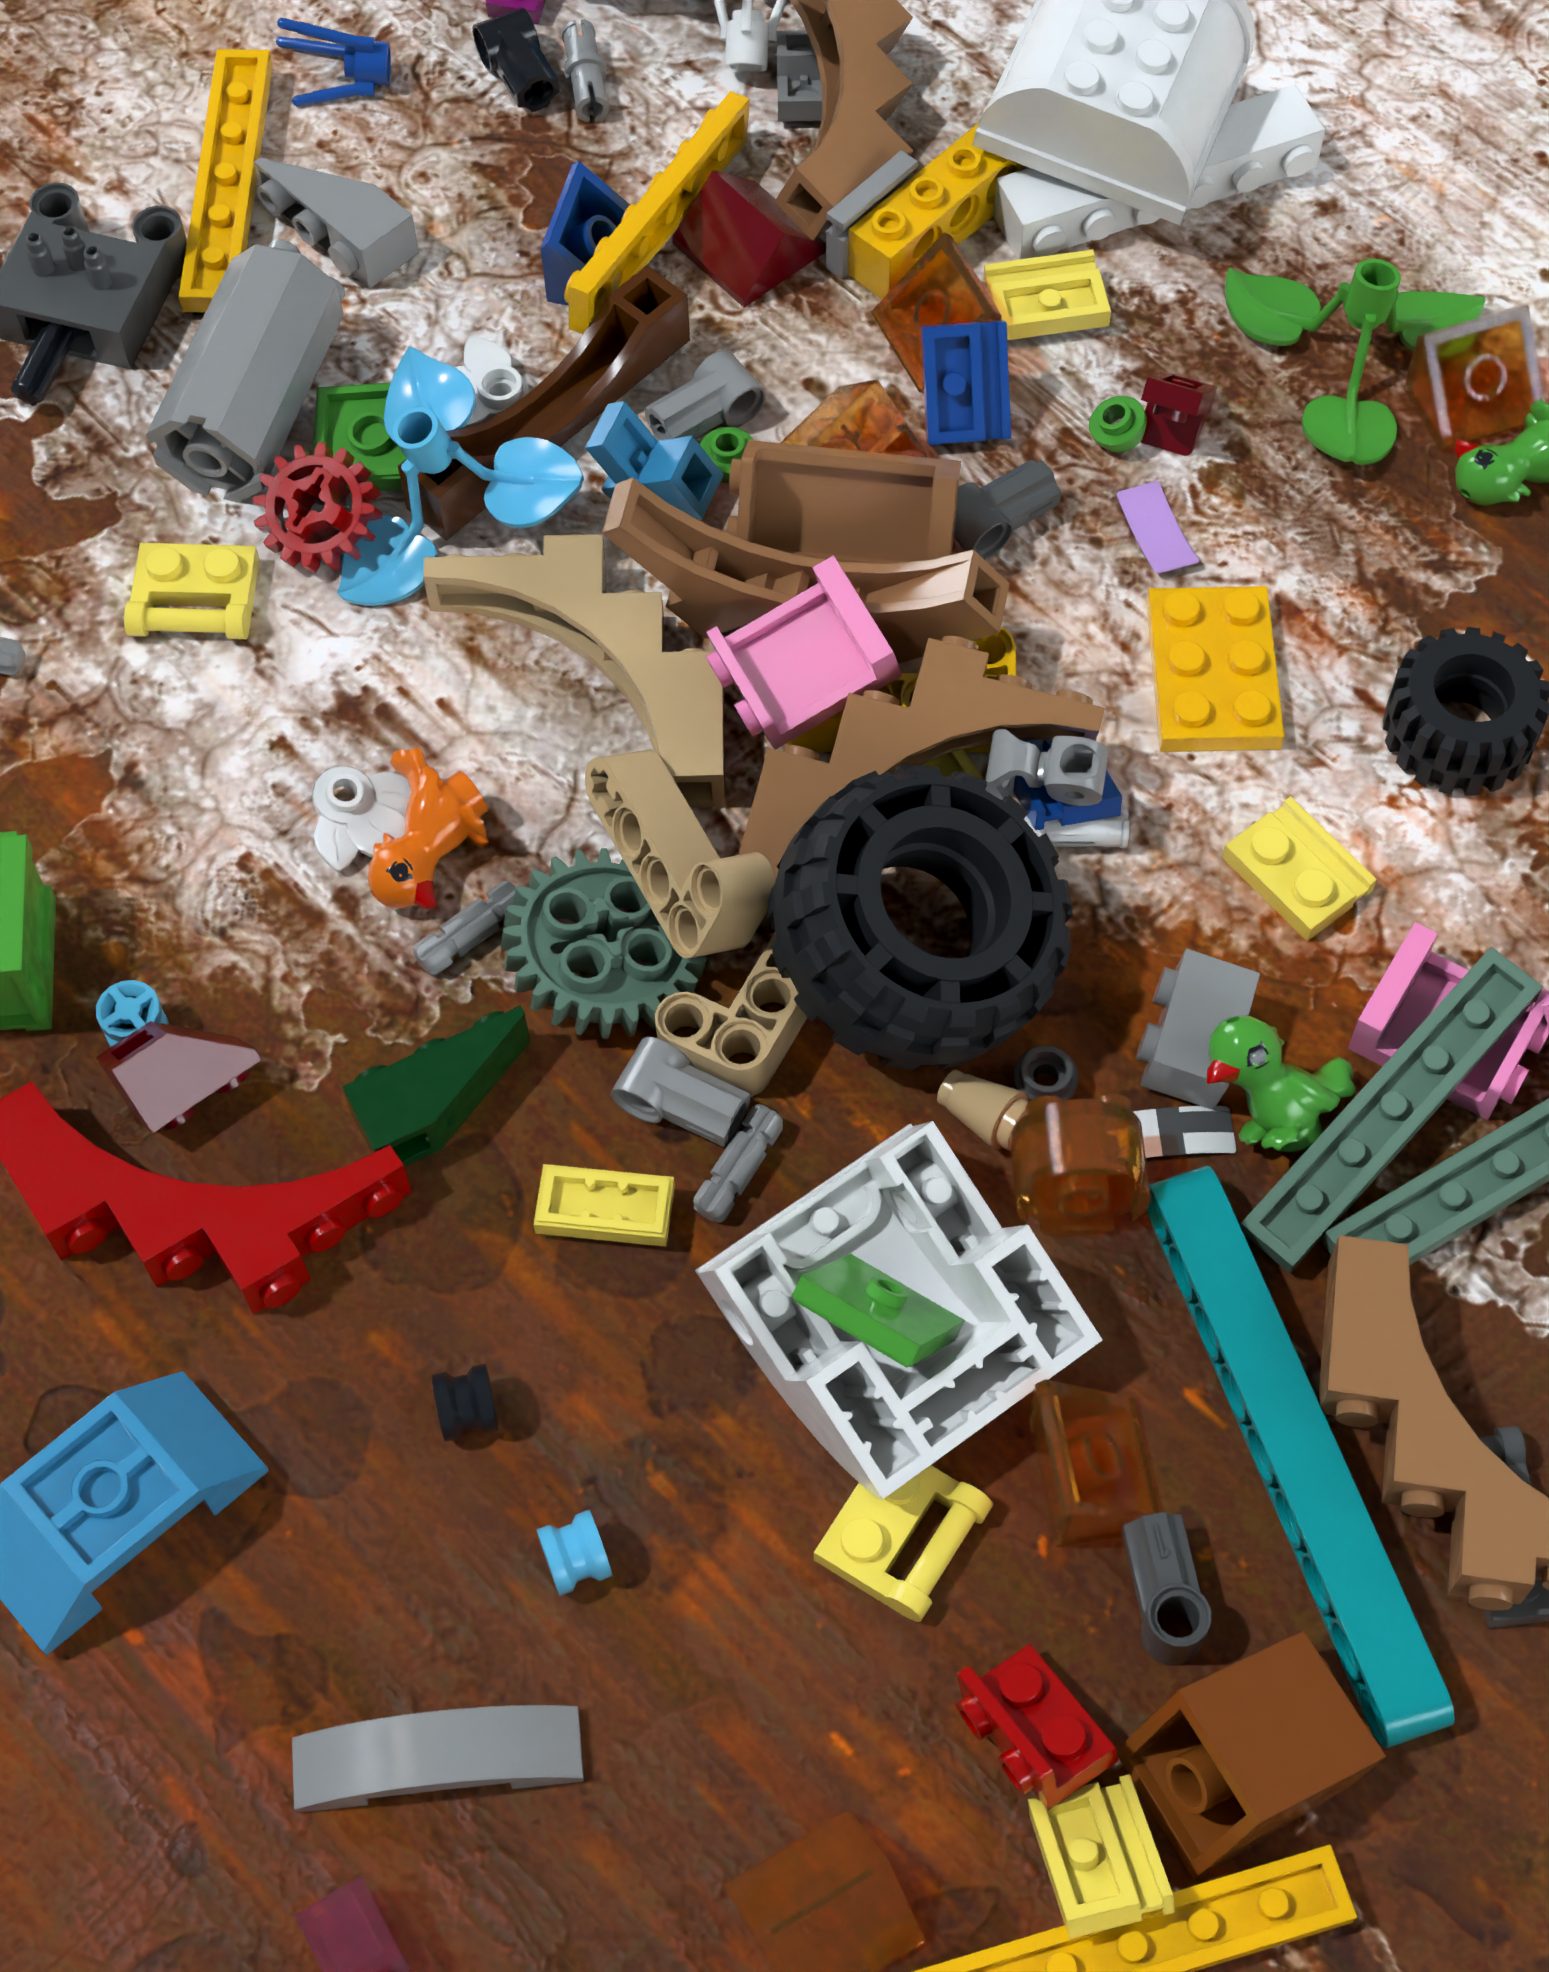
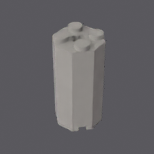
(247, 371)

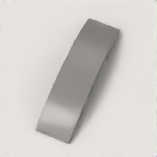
(436, 1753)

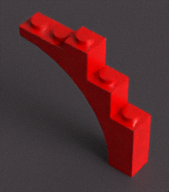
(176, 1224)

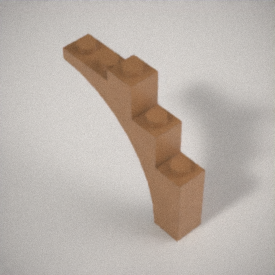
(857, 97)
(734, 581)
(948, 713)
(1433, 1458)

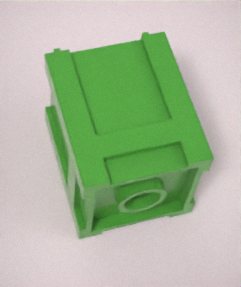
(25, 938)

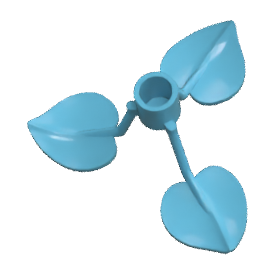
(525, 489)

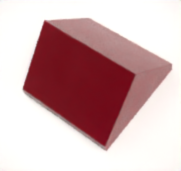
(743, 238)

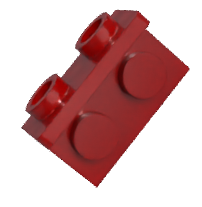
(1036, 1725)

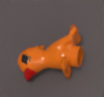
(436, 823)

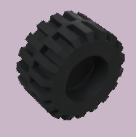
(1474, 672)

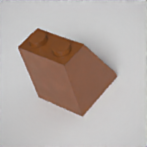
(1248, 1752)

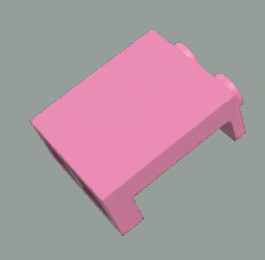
(804, 658)
(1407, 996)

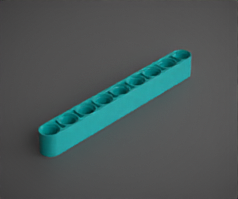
(1299, 1461)

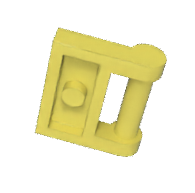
(193, 578)
(874, 1532)

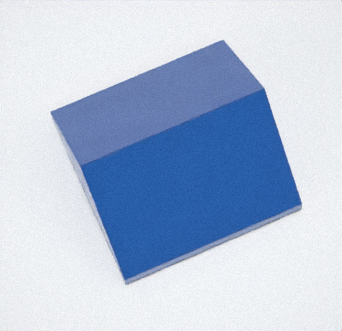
(580, 220)

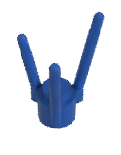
(363, 59)

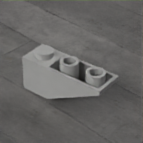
(345, 217)

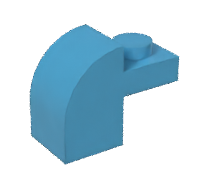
(670, 468)

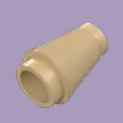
(983, 1106)

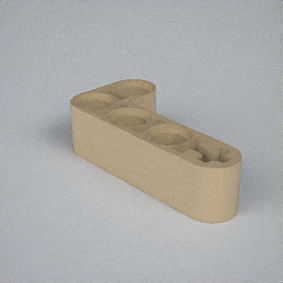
(696, 896)
(736, 1029)

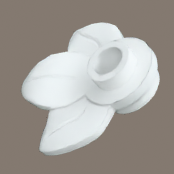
(493, 378)
(359, 823)

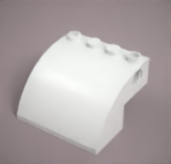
(928, 1227)

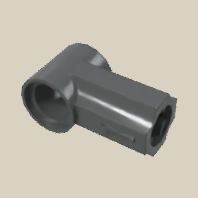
(994, 511)
(1165, 1583)

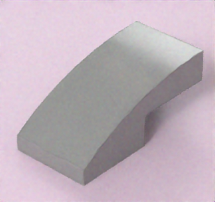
(797, 78)

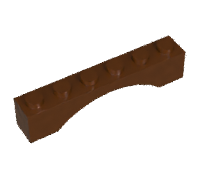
(624, 343)

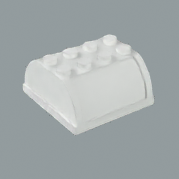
(1121, 95)

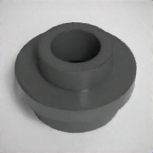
(1048, 1061)

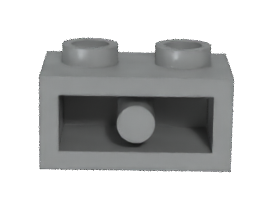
(1194, 1002)

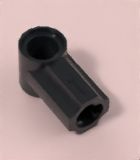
(513, 50)

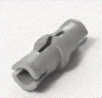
(585, 70)

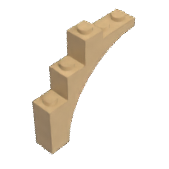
(617, 632)

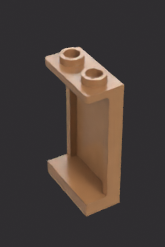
(844, 503)

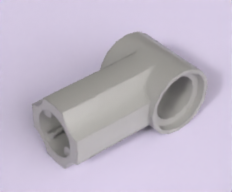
(717, 394)
(666, 1086)

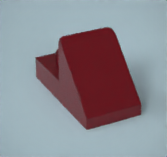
(1175, 411)

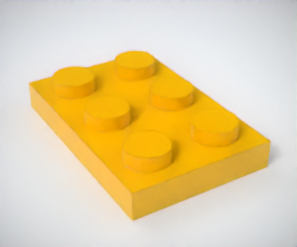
(1214, 669)

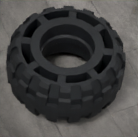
(864, 973)

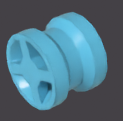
(127, 1004)
(574, 1552)

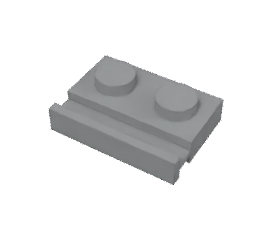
(858, 204)

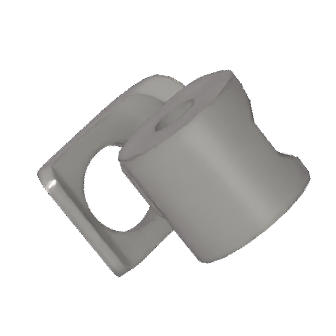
(1069, 770)

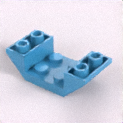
(108, 1495)

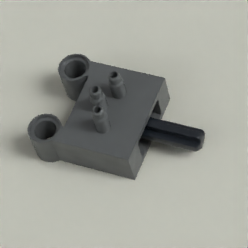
(84, 289)

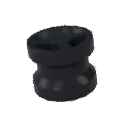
(465, 1402)

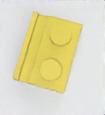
(1048, 294)
(1298, 868)
(1101, 1858)

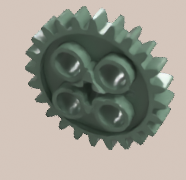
(598, 943)

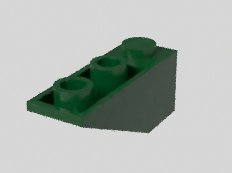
(432, 1092)

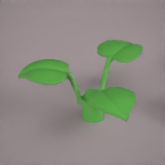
(1280, 308)

